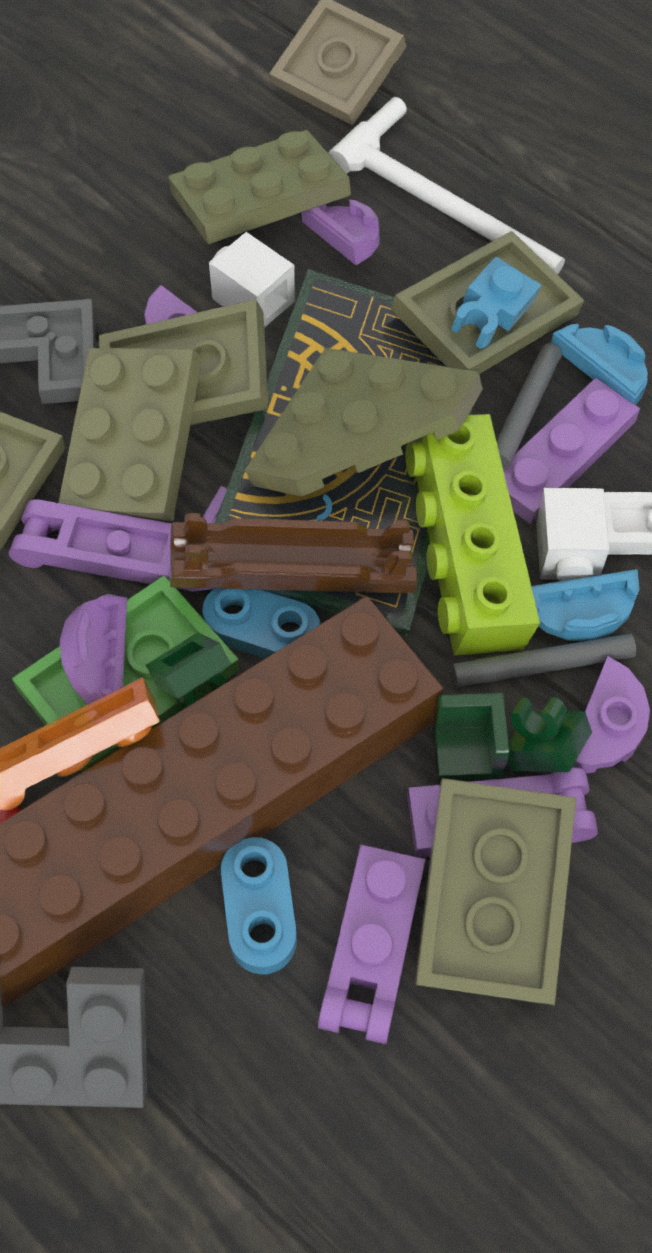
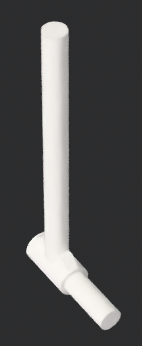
(362, 149)

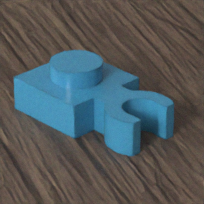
(495, 299)

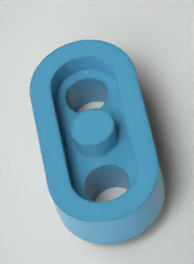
(258, 624)
(257, 902)

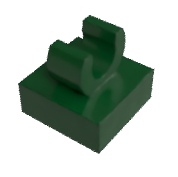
(188, 666)
(547, 738)

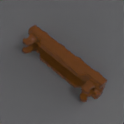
(291, 555)

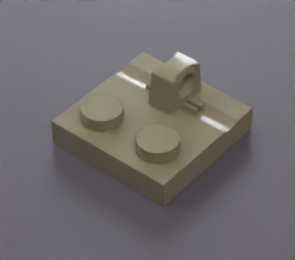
(338, 60)

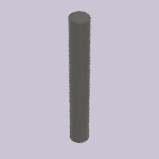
(527, 402)
(543, 660)

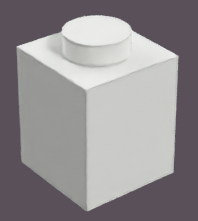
(252, 272)
(571, 533)

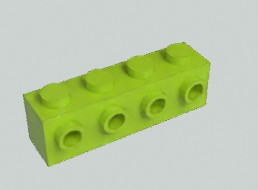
(473, 540)

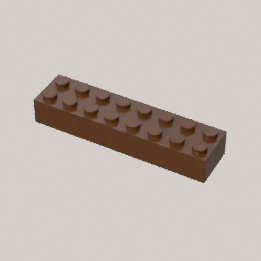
(200, 784)

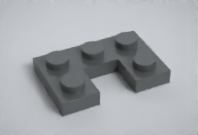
(54, 335)
(91, 1061)

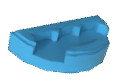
(607, 356)
(586, 606)

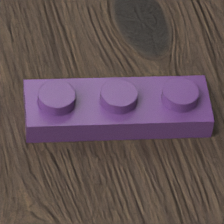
(567, 446)

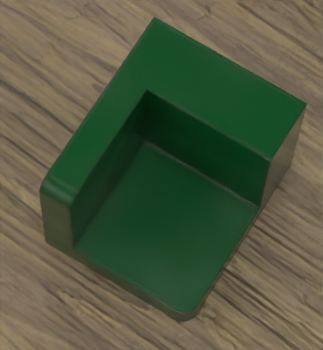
(470, 737)

